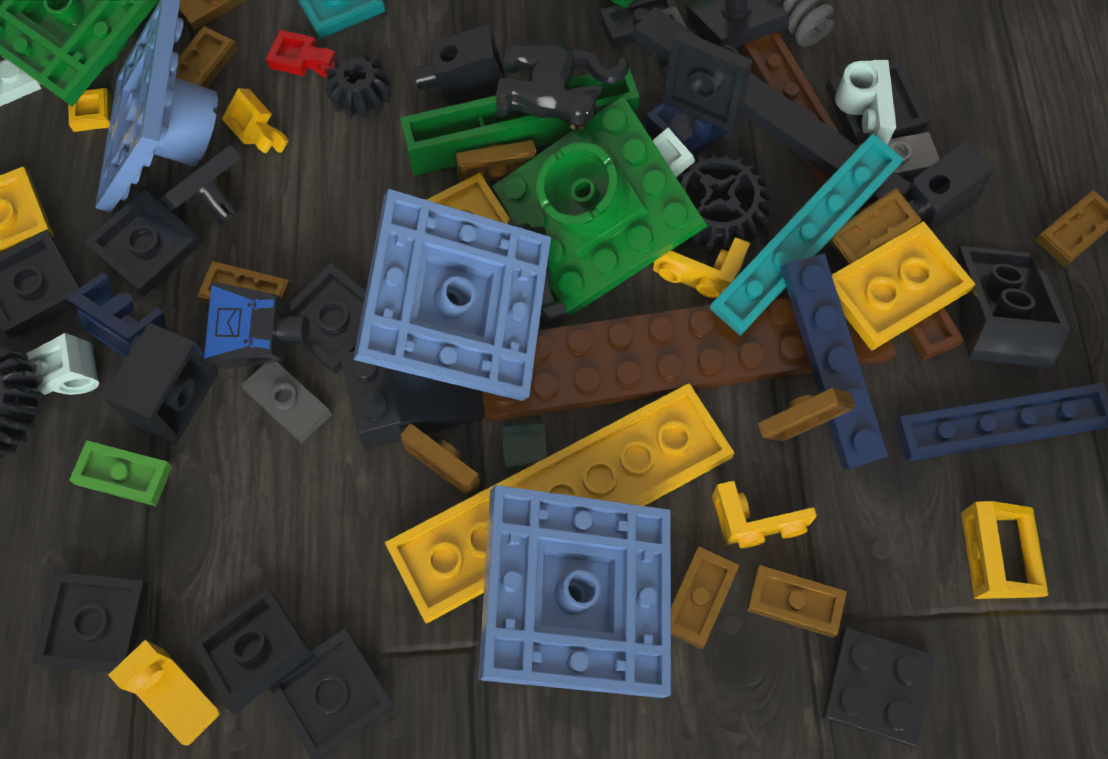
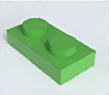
(121, 473)

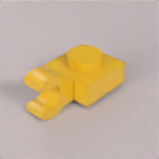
(249, 120)

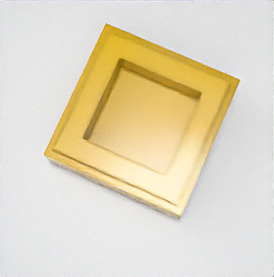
(91, 110)

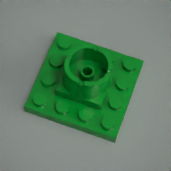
(67, 40)
(602, 203)

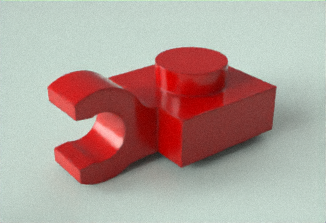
(297, 53)

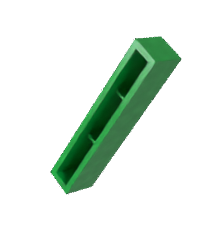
(439, 134)

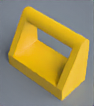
(986, 555)

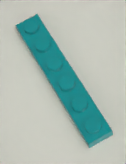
(806, 233)

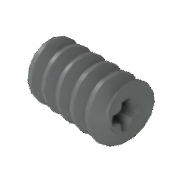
(808, 19)

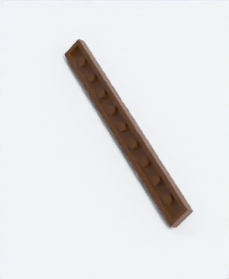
(778, 69)

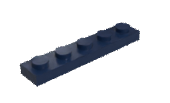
(833, 358)
(1003, 422)

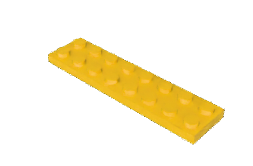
(621, 463)

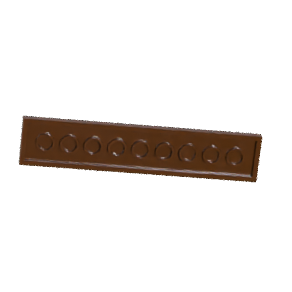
(660, 354)

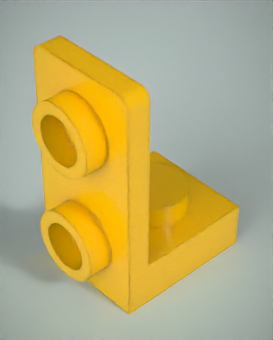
(706, 279)
(733, 511)
(166, 691)

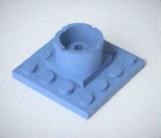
(154, 110)
(453, 297)
(576, 594)

